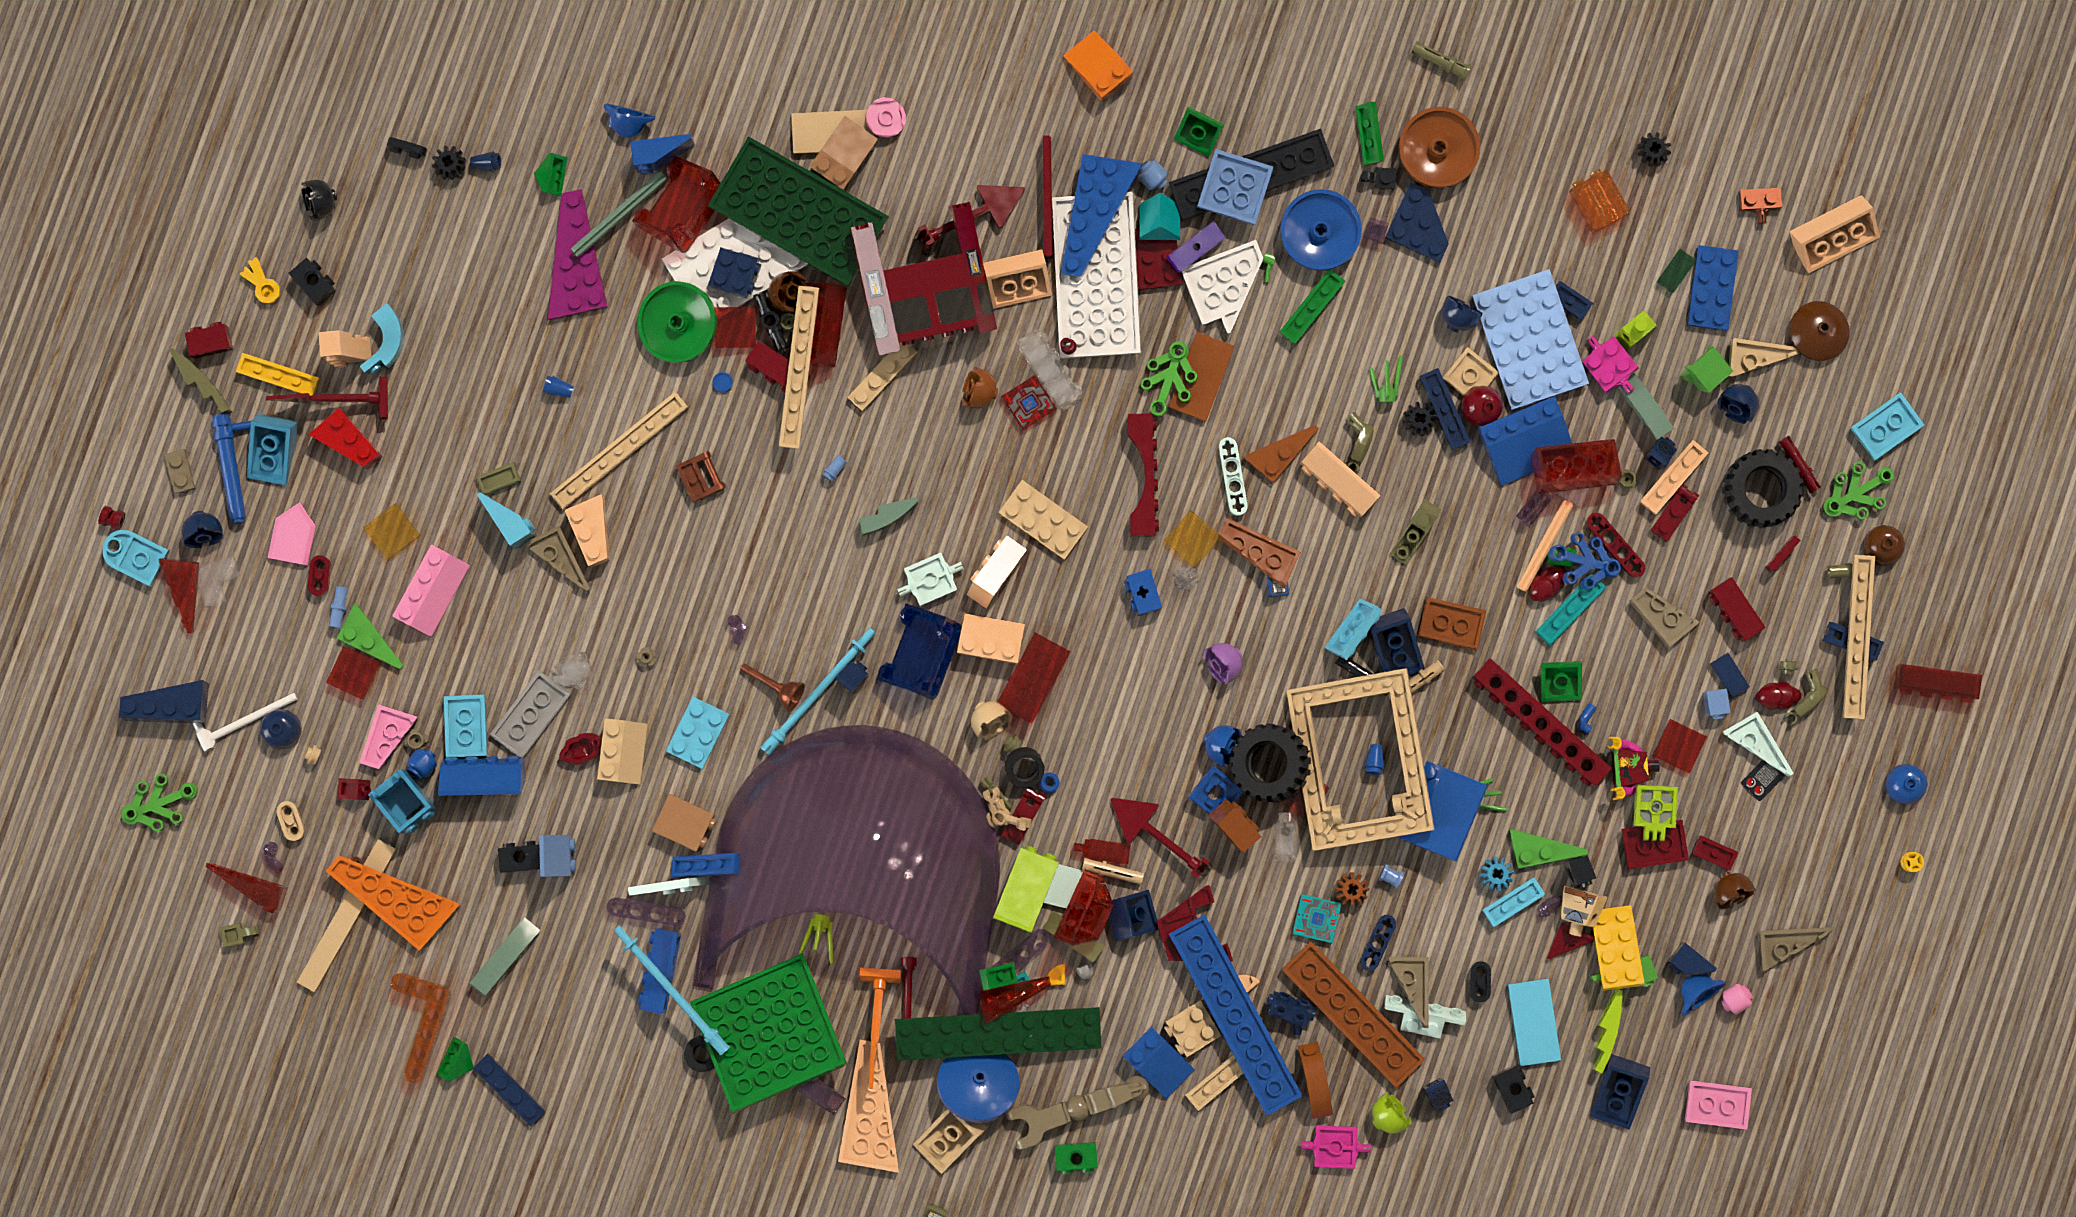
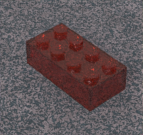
(1576, 466)
(1033, 678)

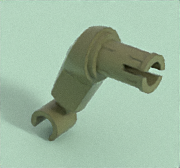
(1363, 439)
(1812, 698)

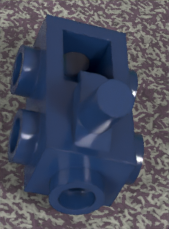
(1291, 1009)

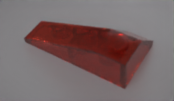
(260, 891)

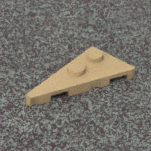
(1750, 355)

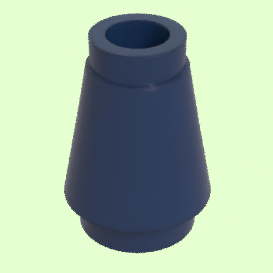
(488, 161)

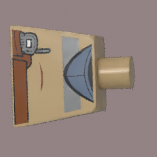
(1581, 908)

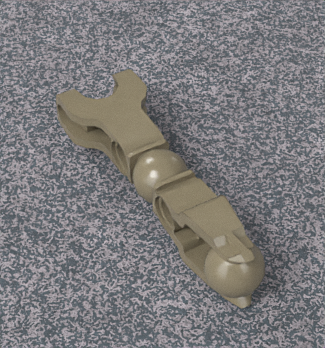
(1076, 1108)

